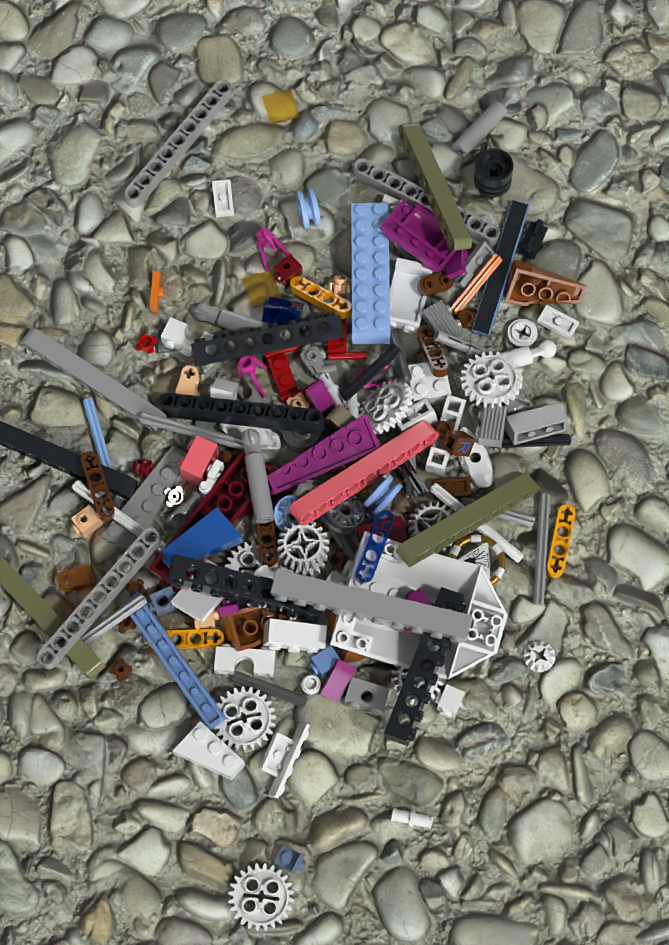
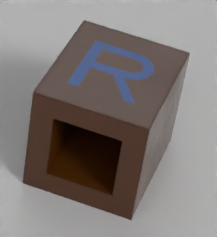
(458, 443)

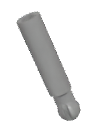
(485, 122)
(231, 320)
(257, 477)

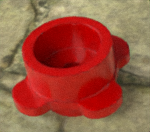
(143, 338)

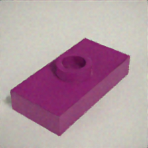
(227, 607)

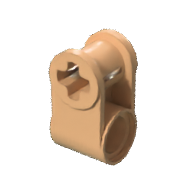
(186, 385)

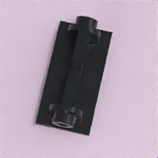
(533, 239)

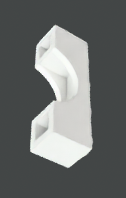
(438, 457)

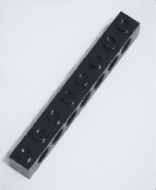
(333, 332)
(218, 574)
(394, 730)

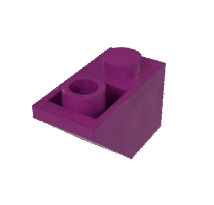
(319, 397)

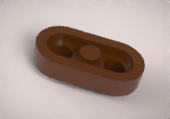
(436, 283)

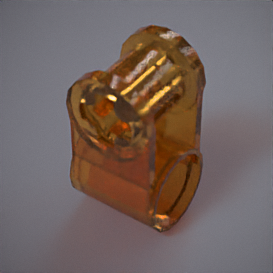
(79, 578)

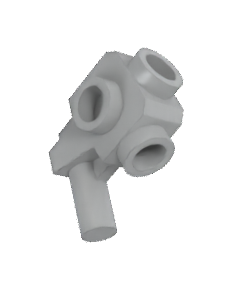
(313, 361)

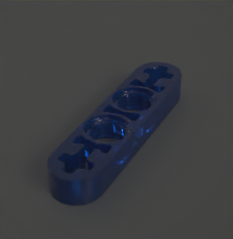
(373, 546)

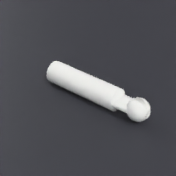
(525, 355)

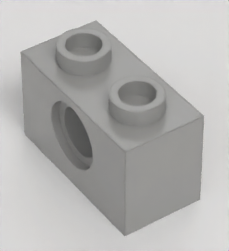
(359, 687)

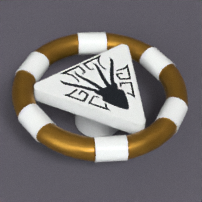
(480, 555)

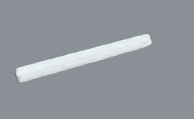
(119, 516)
(486, 530)

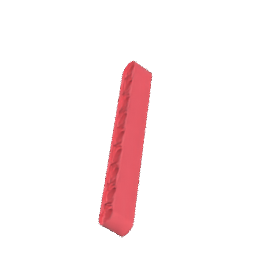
(363, 472)

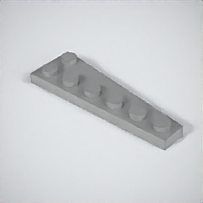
(147, 500)

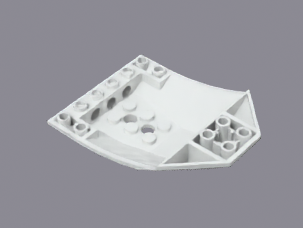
(429, 575)

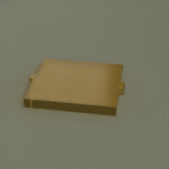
(280, 106)
(260, 287)

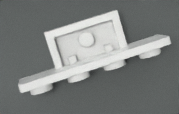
(281, 756)

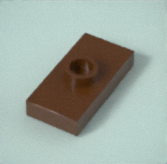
(457, 487)

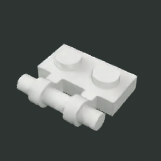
(214, 473)

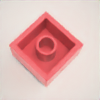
(199, 457)

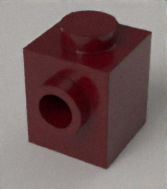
(287, 269)

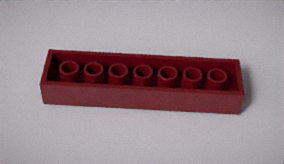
(231, 497)

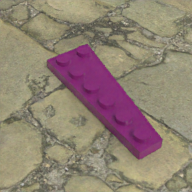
(334, 451)

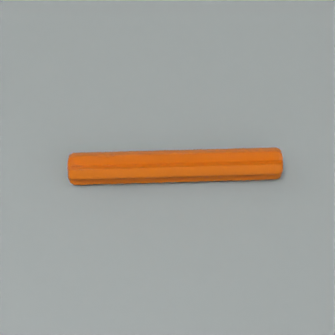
(476, 283)

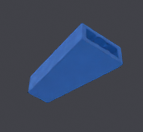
(204, 539)

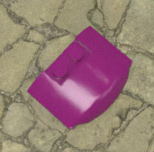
(419, 234)

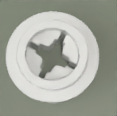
(519, 325)
(540, 665)

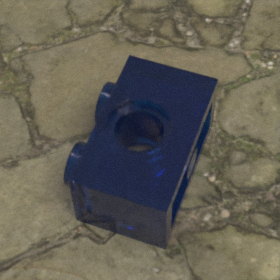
(282, 310)

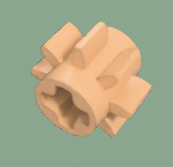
(340, 286)

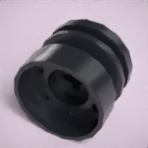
(493, 172)

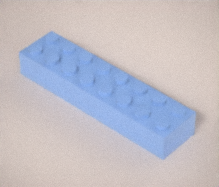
(370, 274)

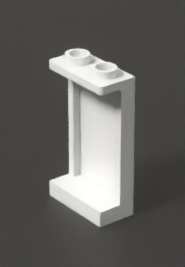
(405, 299)

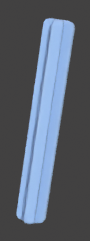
(96, 431)

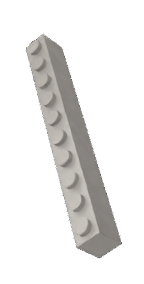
(371, 605)

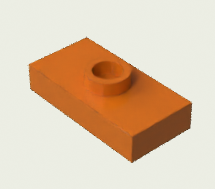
(156, 292)

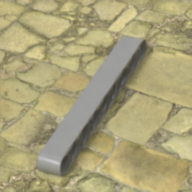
(177, 151)
(405, 186)
(89, 376)
(98, 607)

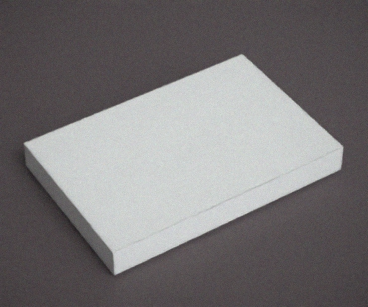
(197, 604)

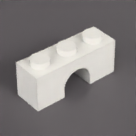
(175, 337)
(227, 658)

